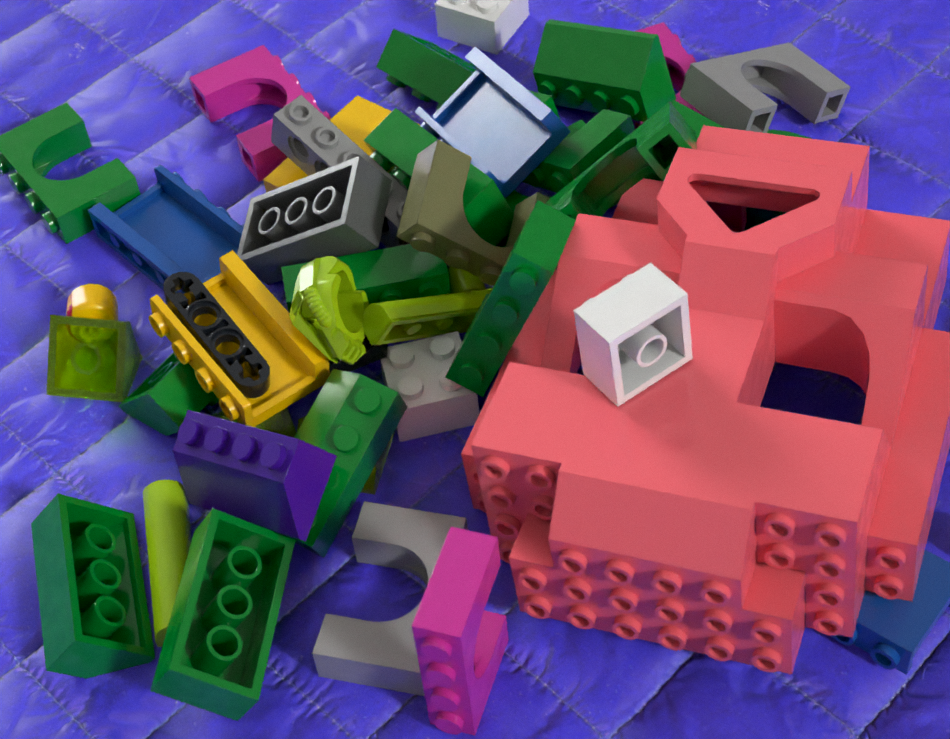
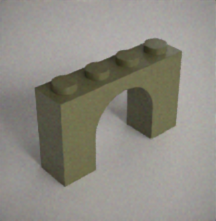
(436, 219)

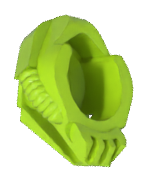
(330, 309)

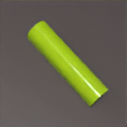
(421, 316)
(167, 546)

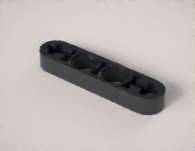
(220, 331)

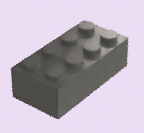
(315, 218)

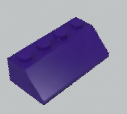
(252, 473)

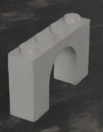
(733, 87)
(384, 651)

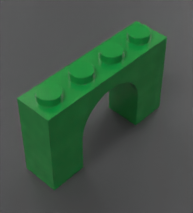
(41, 144)
(580, 149)
(639, 154)
(511, 299)

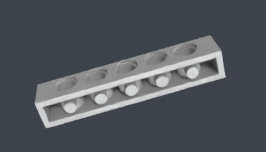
(318, 144)

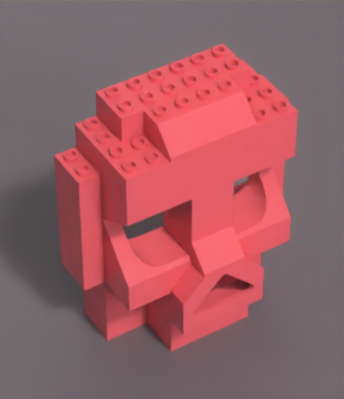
(691, 502)

